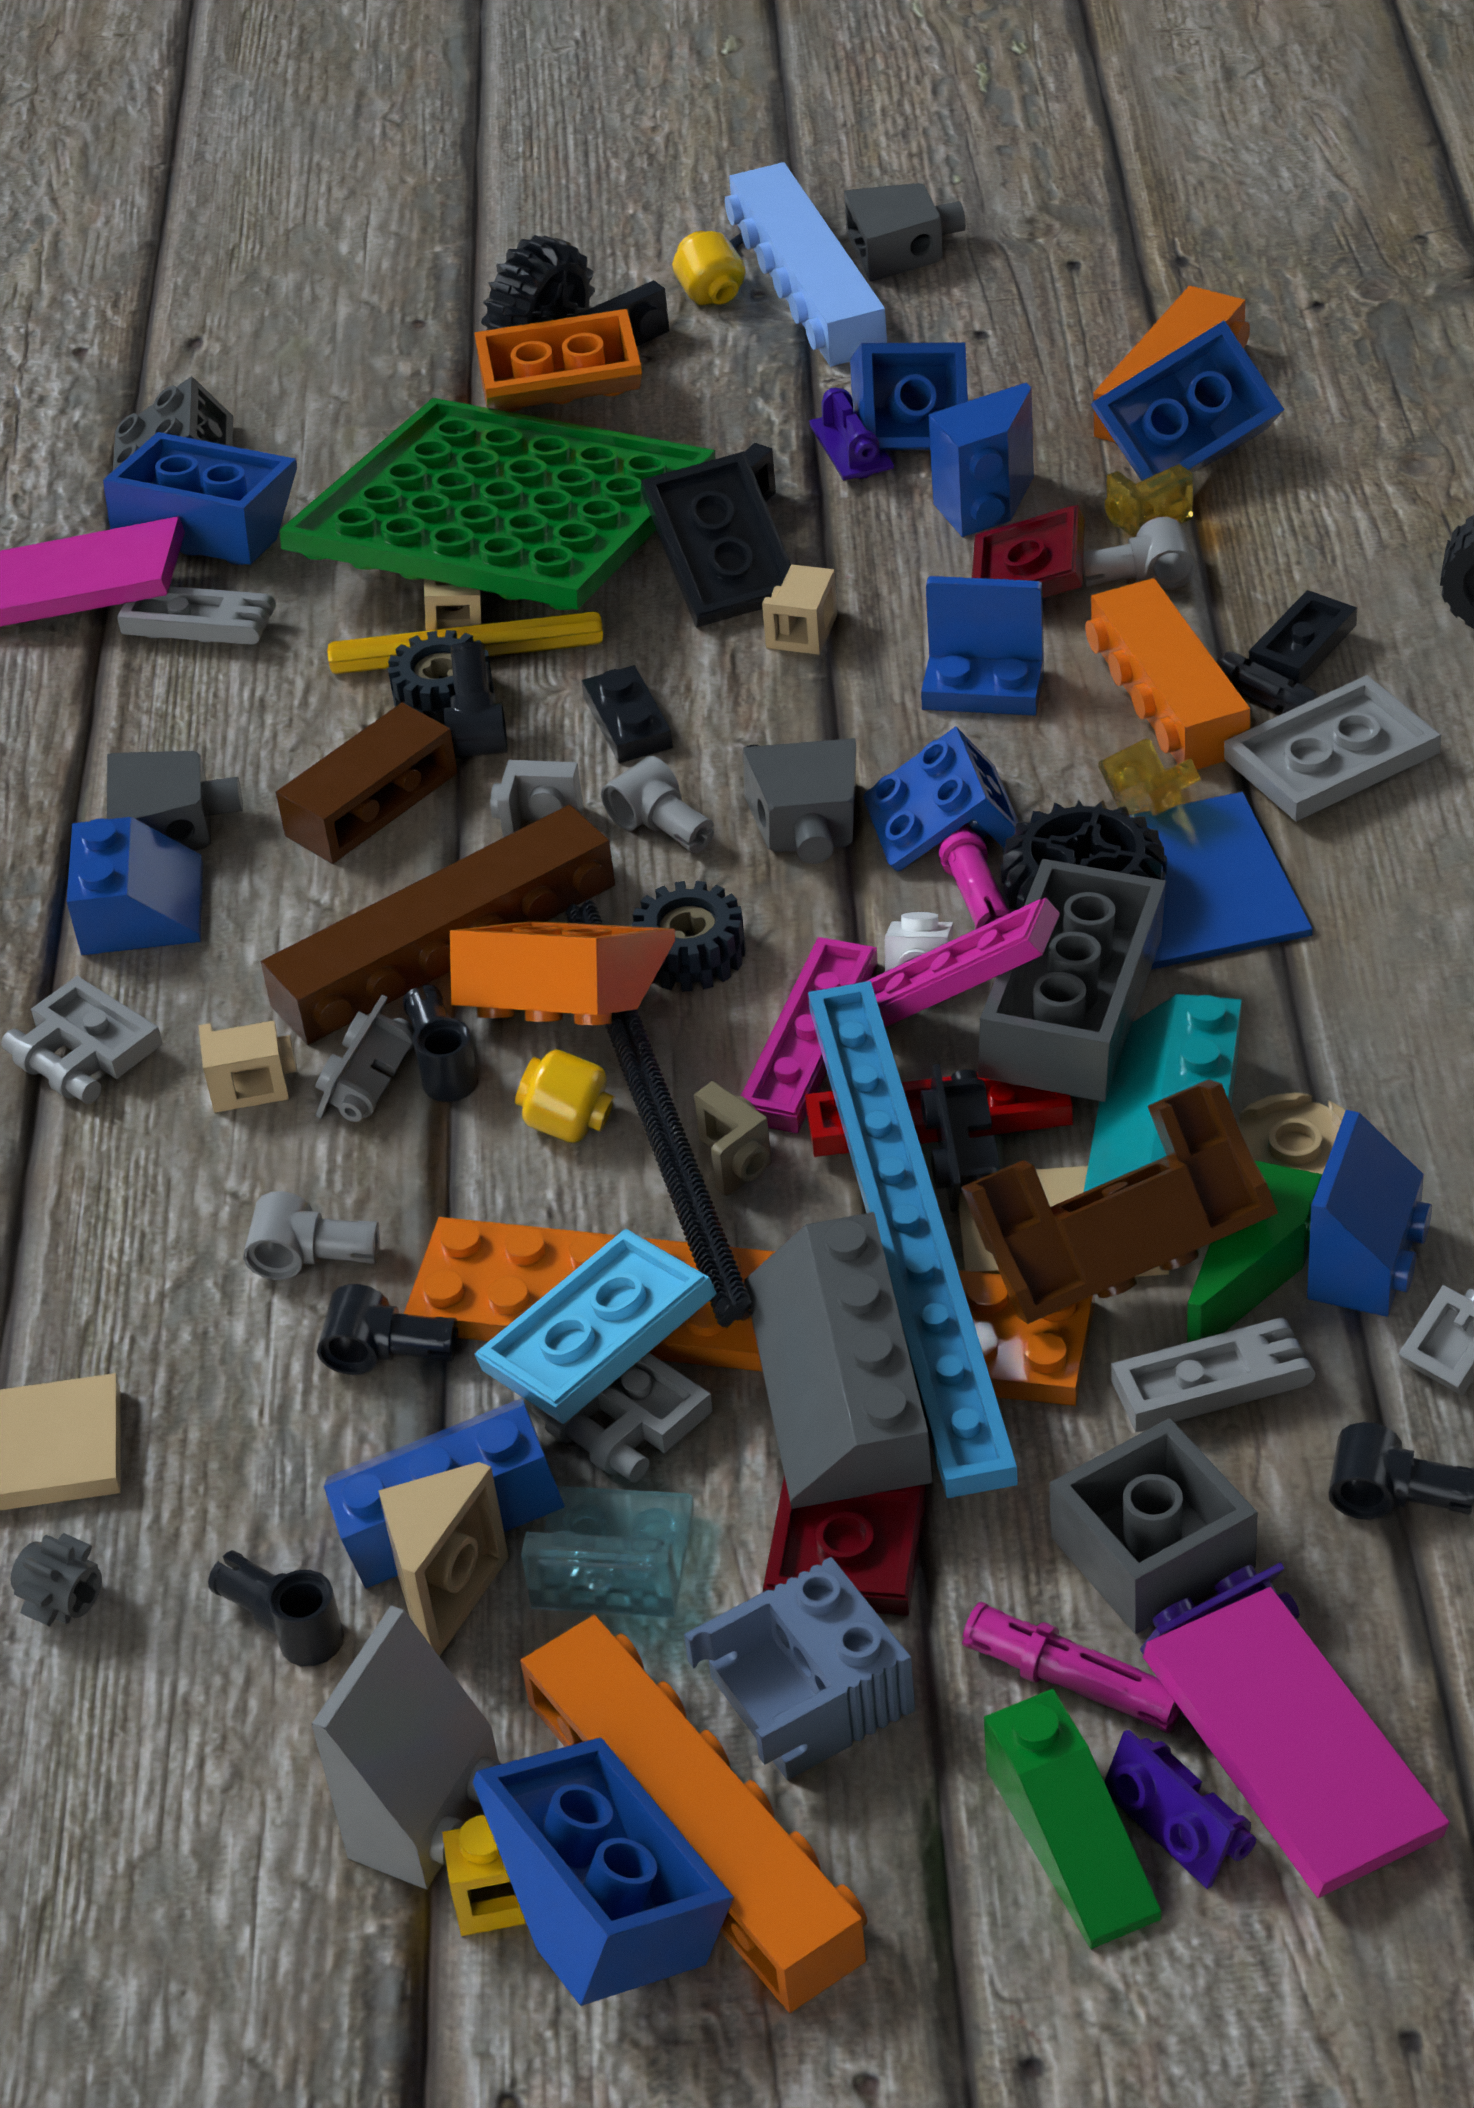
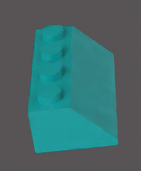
(1164, 1054)

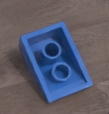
(1189, 406)
(600, 1871)

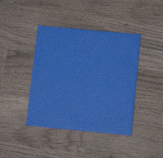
(1221, 883)

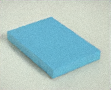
(595, 1325)

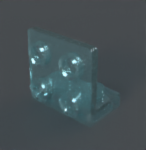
(610, 1552)

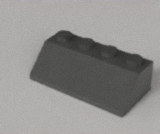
(837, 1365)

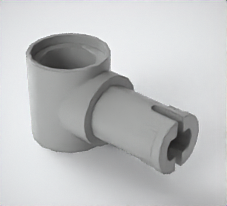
(1156, 552)
(652, 797)
(290, 1234)

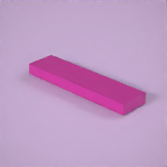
(965, 961)
(792, 1055)

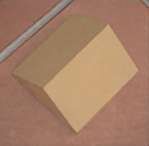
(445, 1546)

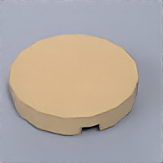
(1291, 1130)

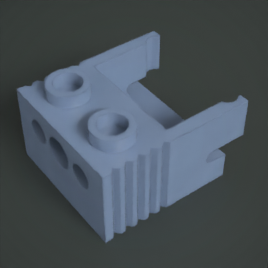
(806, 1667)

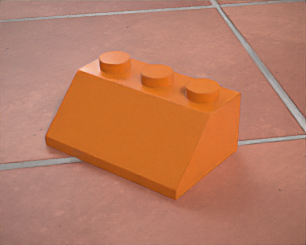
(558, 360)
(555, 969)

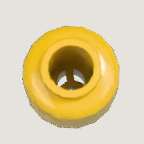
(708, 266)
(564, 1096)

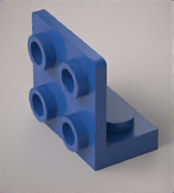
(984, 645)
(935, 797)

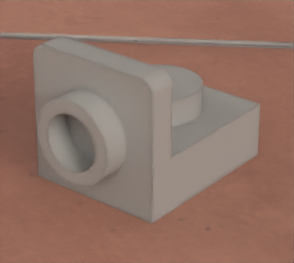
(534, 791)
(1444, 1341)

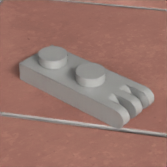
(199, 615)
(1211, 1374)

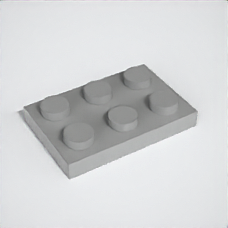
(1331, 747)

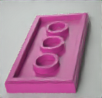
(88, 571)
(1295, 1741)

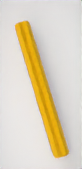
(498, 639)

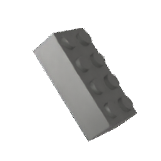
(1070, 1011)

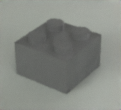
(1152, 1523)

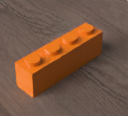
(1184, 320)
(1166, 672)

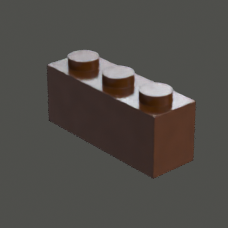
(367, 782)

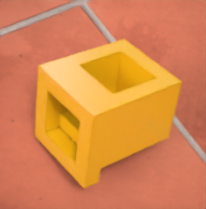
(473, 1864)

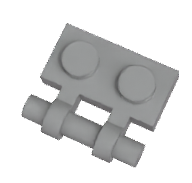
(95, 1029)
(648, 1405)

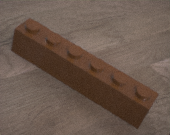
(407, 935)

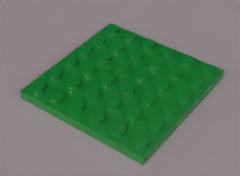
(492, 503)

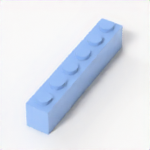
(805, 262)

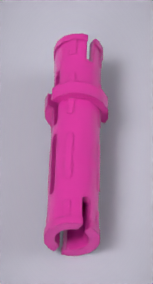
(965, 859)
(1048, 1656)

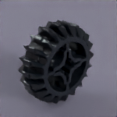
(538, 284)
(1080, 837)

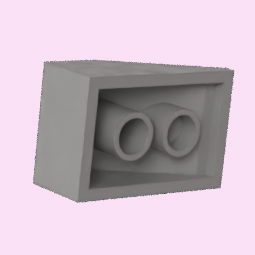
(401, 1752)

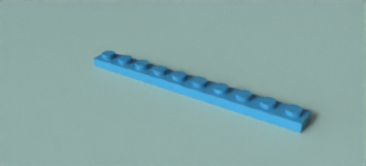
(927, 1287)

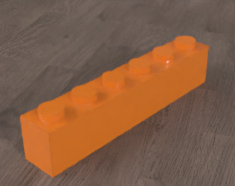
(784, 1910)

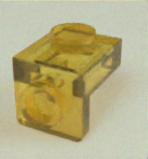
(1160, 495)
(1140, 780)

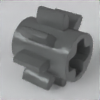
(56, 1579)

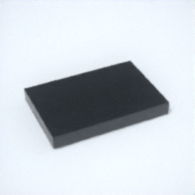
(717, 537)

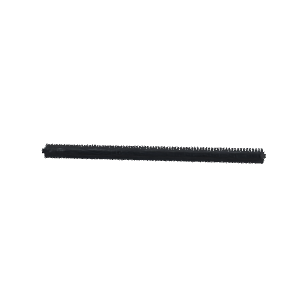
(674, 1154)

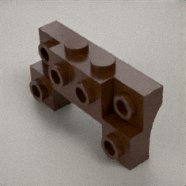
(1128, 1224)

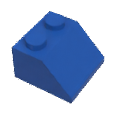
(903, 384)
(982, 458)
(132, 887)
(1365, 1221)

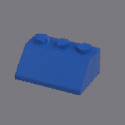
(223, 494)
(495, 1438)

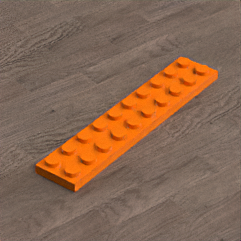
(498, 1270)

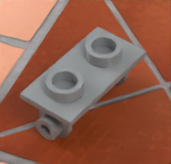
(351, 1080)

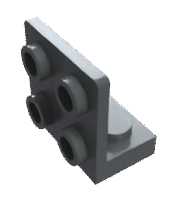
(176, 411)

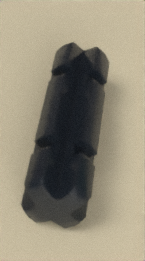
(1264, 684)

